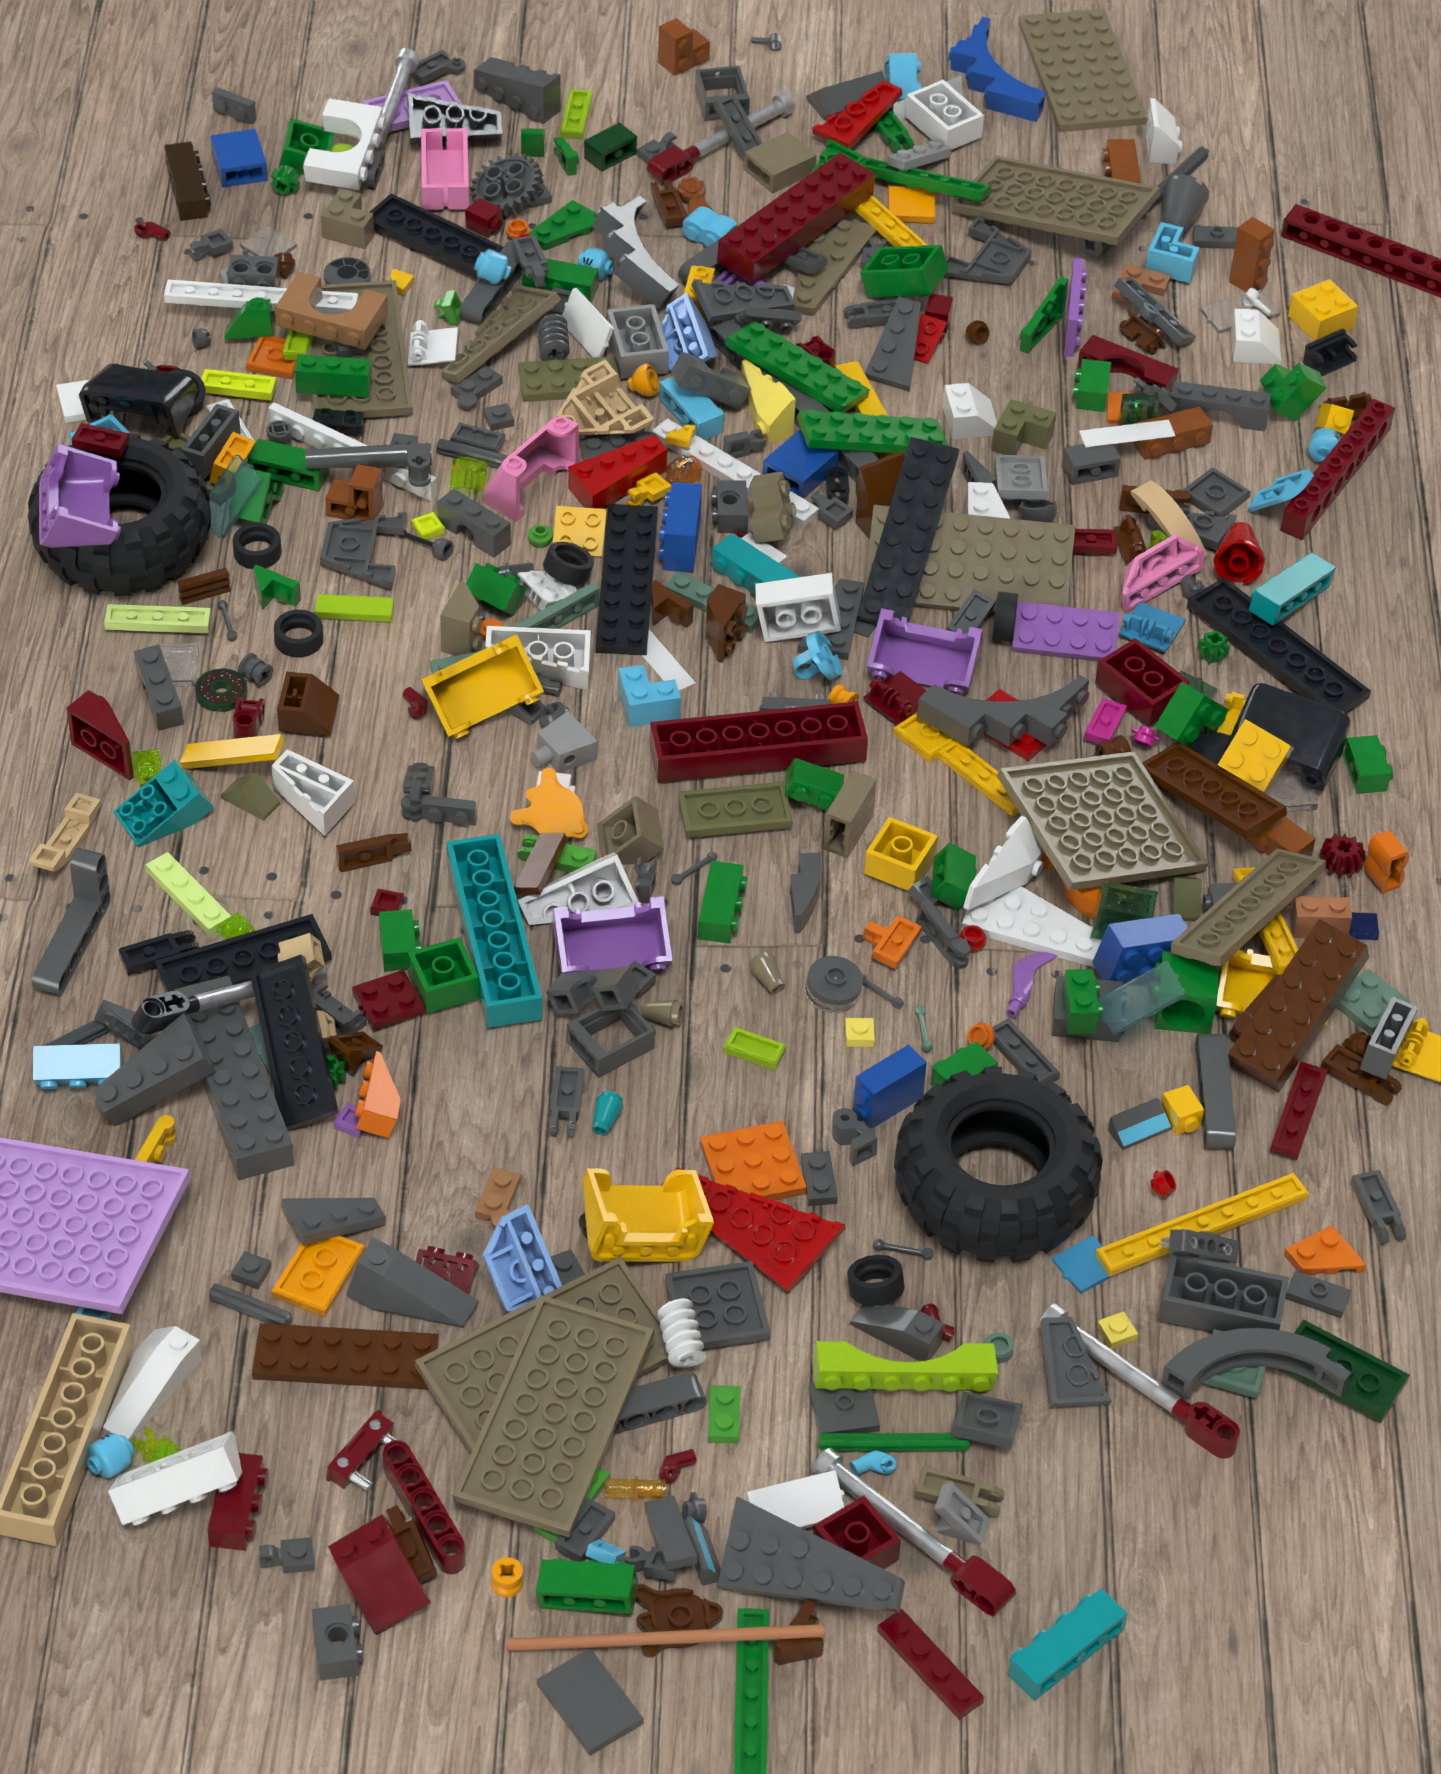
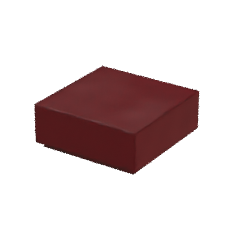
(386, 901)

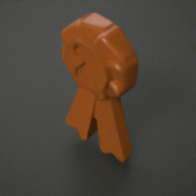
(693, 191)

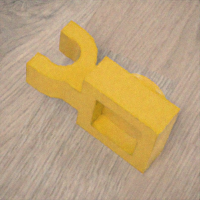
(651, 488)

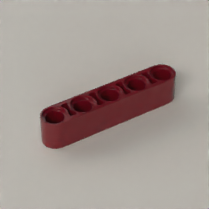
(428, 1518)

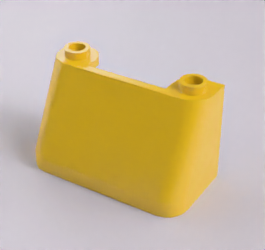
(482, 686)
(1241, 982)
(646, 1220)

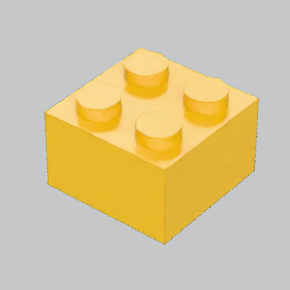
(1322, 310)
(1255, 756)
(900, 854)

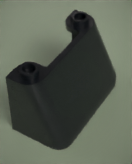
(141, 392)
(1308, 726)

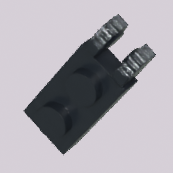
(142, 955)

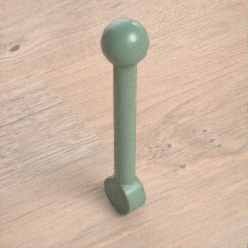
(920, 1011)

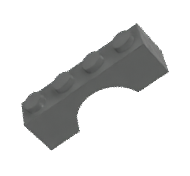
(1246, 406)

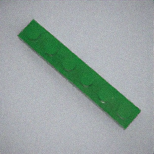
(928, 180)
(751, 1696)

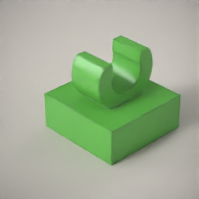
(450, 307)

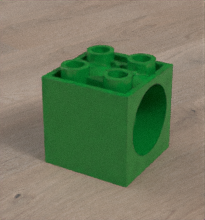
(1197, 1009)

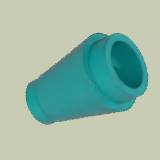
(607, 1110)

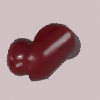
(418, 703)

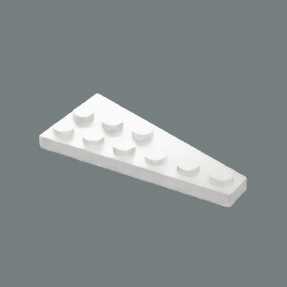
(1034, 924)

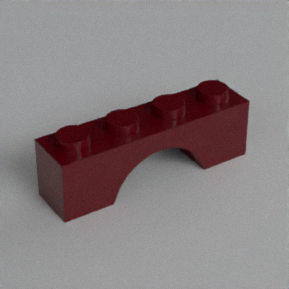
(1129, 362)

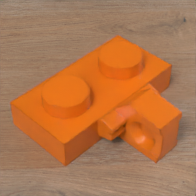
(892, 942)

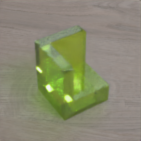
(468, 474)

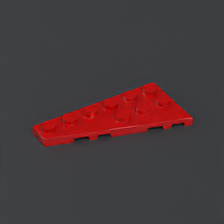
(768, 1232)

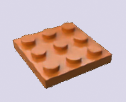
(755, 1161)

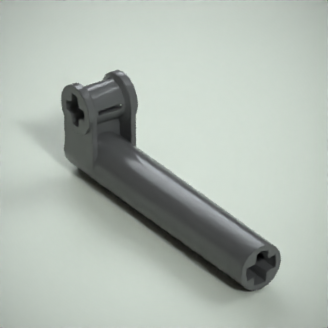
(415, 456)

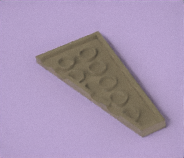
(842, 247)
(500, 328)

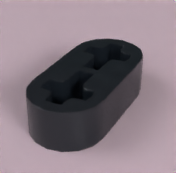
(837, 487)

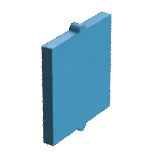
(1081, 1266)

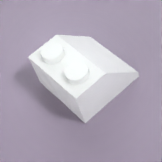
(1162, 135)
(1254, 338)
(968, 412)

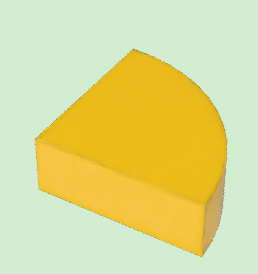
(403, 281)
(681, 437)

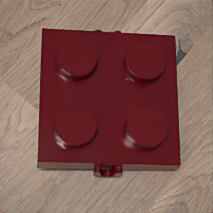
(388, 1000)

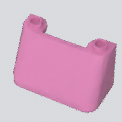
(547, 450)

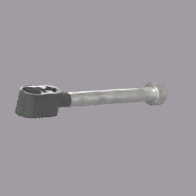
(406, 63)

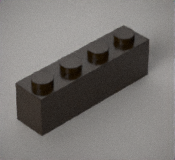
(187, 181)

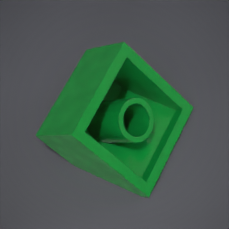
(299, 139)

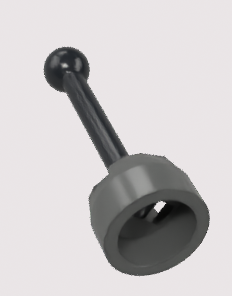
(440, 547)

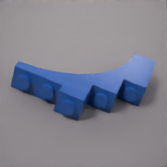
(985, 76)

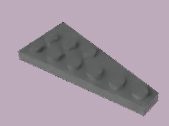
(788, 1562)

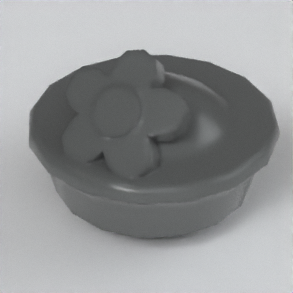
(551, 713)

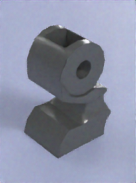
(857, 1134)

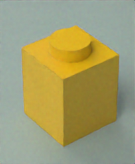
(1334, 417)
(1183, 1110)

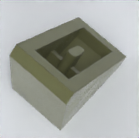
(252, 796)
(1186, 897)

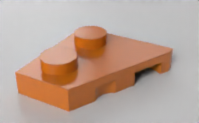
(1324, 1253)

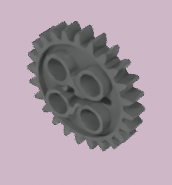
(520, 184)

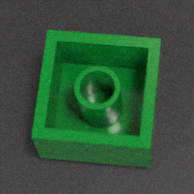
(443, 975)

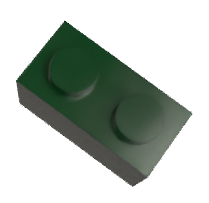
(610, 147)

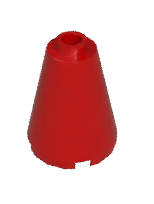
(1239, 555)

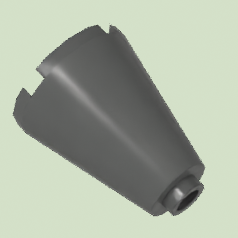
(1183, 201)

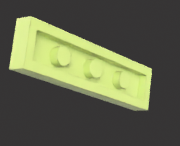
(157, 618)
(187, 892)

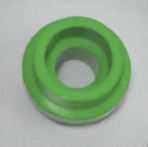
(540, 536)

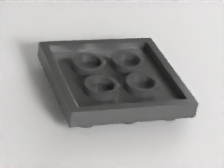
(724, 1303)

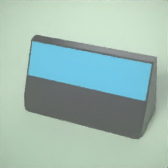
(1139, 1123)
(707, 1562)

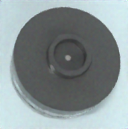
(833, 984)

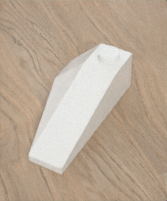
(1009, 866)
(589, 888)
(151, 1378)

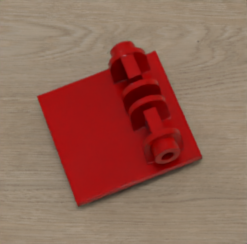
(928, 336)

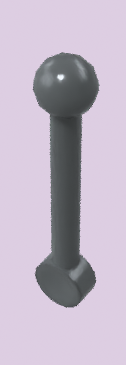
(231, 635)
(677, 878)
(896, 1001)
(926, 1253)

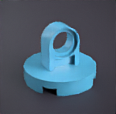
(819, 657)

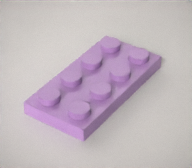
(438, 90)

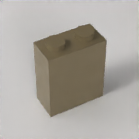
(779, 162)
(849, 814)

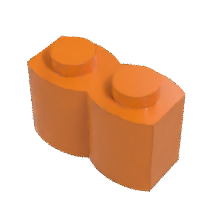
(1386, 861)

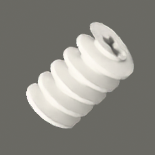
(680, 1333)

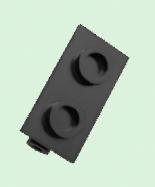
(348, 421)

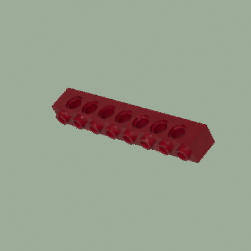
(1363, 249)
(1337, 469)

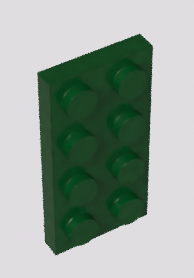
(1372, 1382)

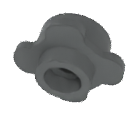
(695, 1508)

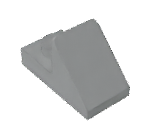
(960, 1516)

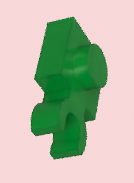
(568, 157)

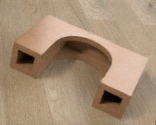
(351, 328)

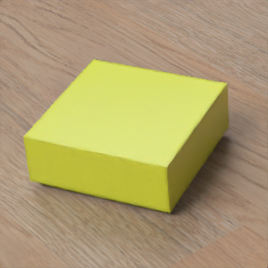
(428, 526)

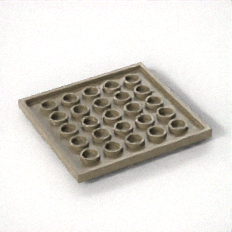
(1102, 820)

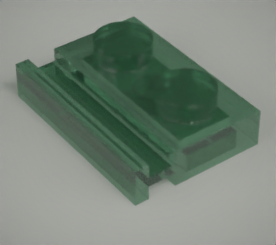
(1138, 407)

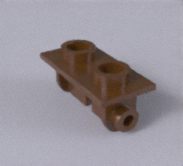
(1149, 336)
(1356, 402)
(1129, 538)

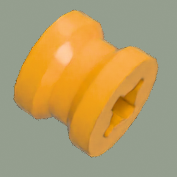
(841, 695)
(507, 1585)

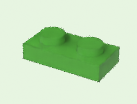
(724, 1414)

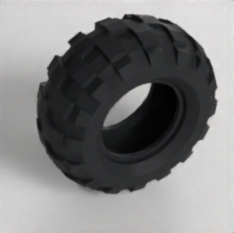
(147, 548)
(988, 1216)

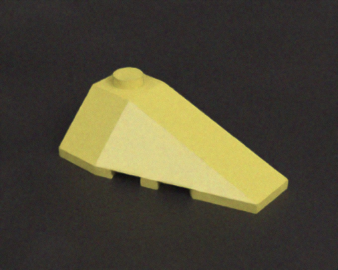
(769, 404)

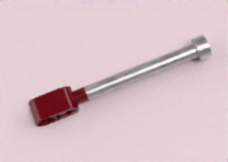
(677, 162)
(1202, 1421)
(971, 1578)

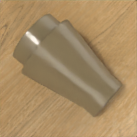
(767, 971)
(664, 1012)

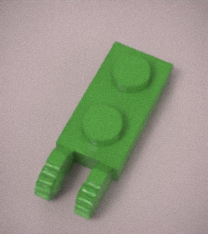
(570, 859)

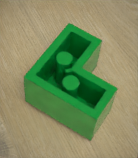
(1292, 389)
(260, 503)
(1188, 713)

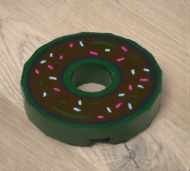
(220, 679)

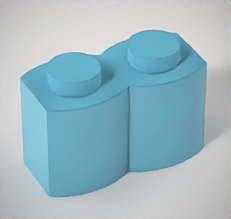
(707, 226)

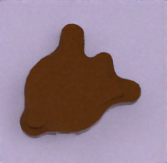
(674, 1611)

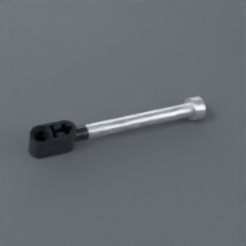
(161, 1010)

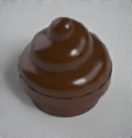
(286, 263)
(977, 332)
(1357, 1043)

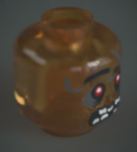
(684, 470)

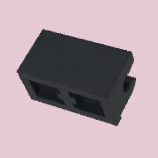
(1330, 352)

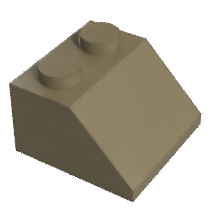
(461, 623)
(631, 832)

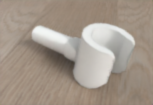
(1252, 299)

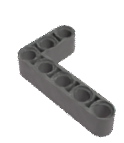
(78, 924)

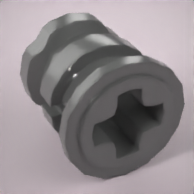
(255, 669)

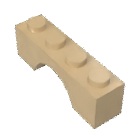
(311, 949)

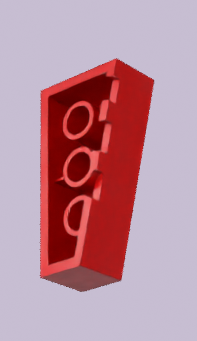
(613, 473)

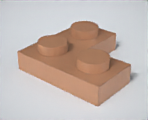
(1152, 281)

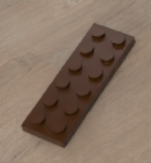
(1214, 790)
(341, 1355)

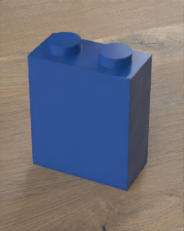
(239, 158)
(801, 465)
(889, 1086)

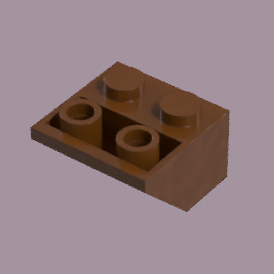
(725, 620)
(306, 705)

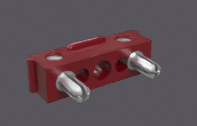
(359, 1451)

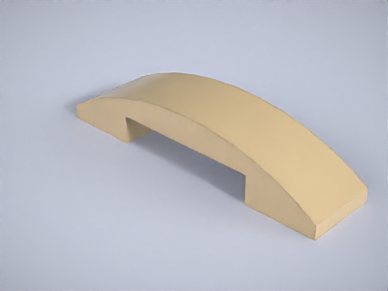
(1166, 512)
(69, 835)

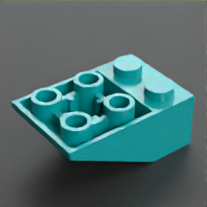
(163, 805)

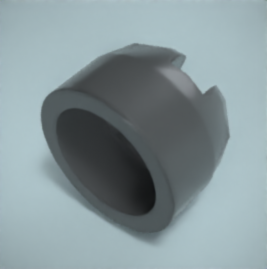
(200, 338)

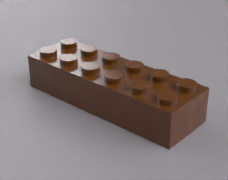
(1298, 1005)

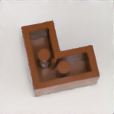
(681, 47)
(358, 497)

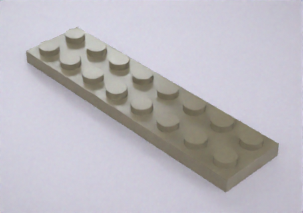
(1248, 907)

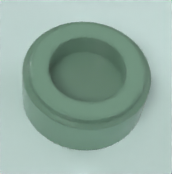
(1003, 1346)

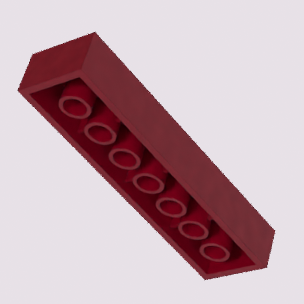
(795, 217)
(757, 741)

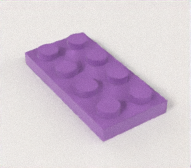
(1075, 307)
(1065, 631)

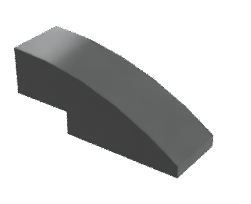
(805, 889)

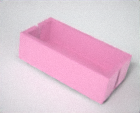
(444, 171)

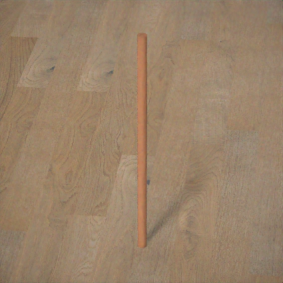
(666, 1637)

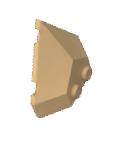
(602, 398)

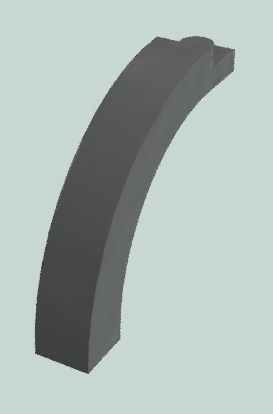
(1253, 1348)

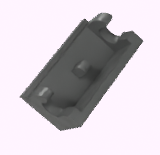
(345, 1019)

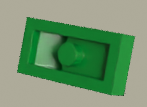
(532, 142)
(274, 585)

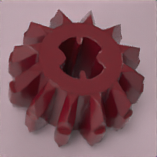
(1343, 855)

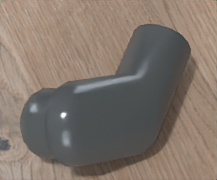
(1189, 588)

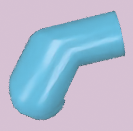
(874, 1461)

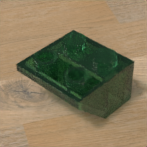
(1121, 904)

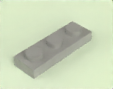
(919, 155)

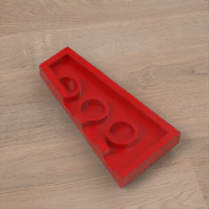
(859, 116)

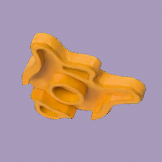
(552, 809)

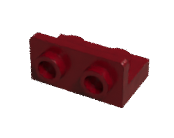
(457, 1269)

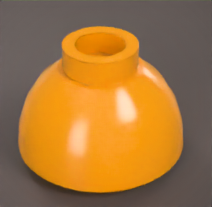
(644, 380)

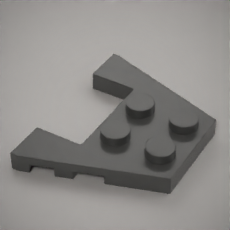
(996, 261)
(351, 544)

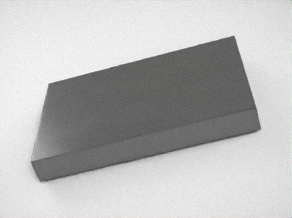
(590, 1701)

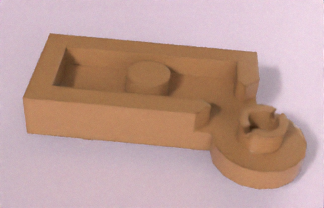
(497, 1195)

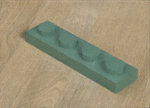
(698, 593)
(565, 609)

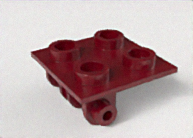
(895, 697)

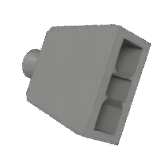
(565, 744)

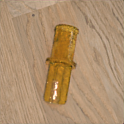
(635, 1488)

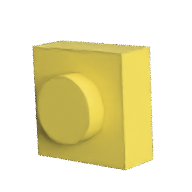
(859, 1032)
(1117, 1330)

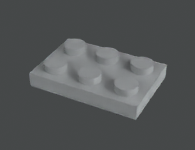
(1021, 477)

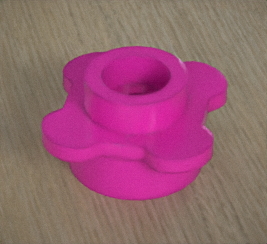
(1144, 736)

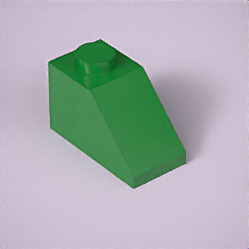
(252, 320)

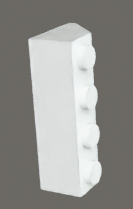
(176, 1479)

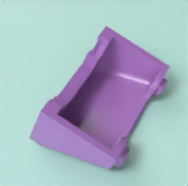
(76, 500)
(925, 653)
(613, 937)

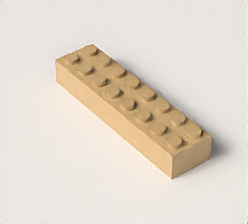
(62, 1428)

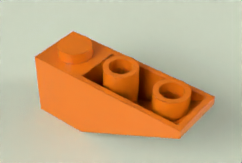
(380, 1100)

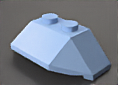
(686, 331)
(519, 1260)

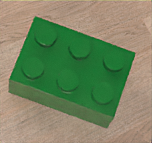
(904, 271)

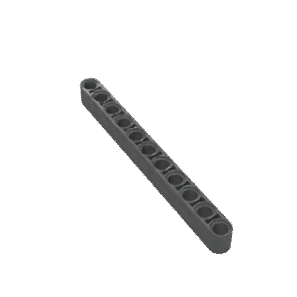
(847, 459)

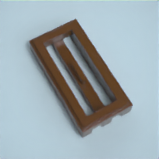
(204, 586)

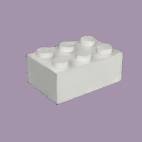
(944, 115)
(797, 607)

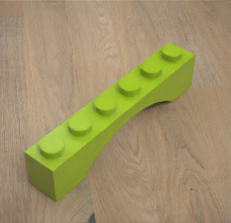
(846, 1367)

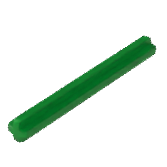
(892, 1442)

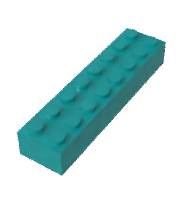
(494, 930)

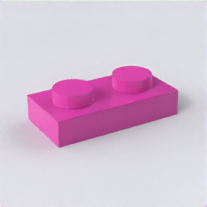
(1105, 721)

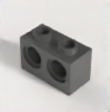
(253, 270)

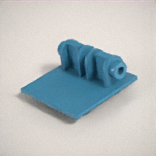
(1151, 626)

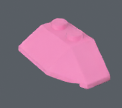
(1159, 570)

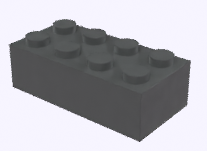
(1221, 1296)

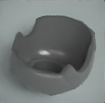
(1038, 511)

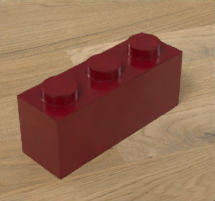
(234, 1509)

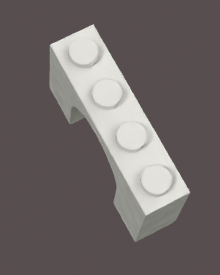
(348, 167)

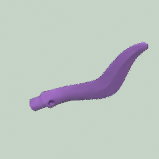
(1023, 978)

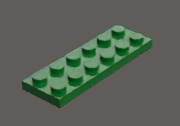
(797, 367)
(866, 432)

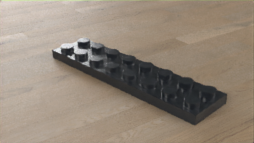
(909, 530)
(627, 580)
(1278, 648)

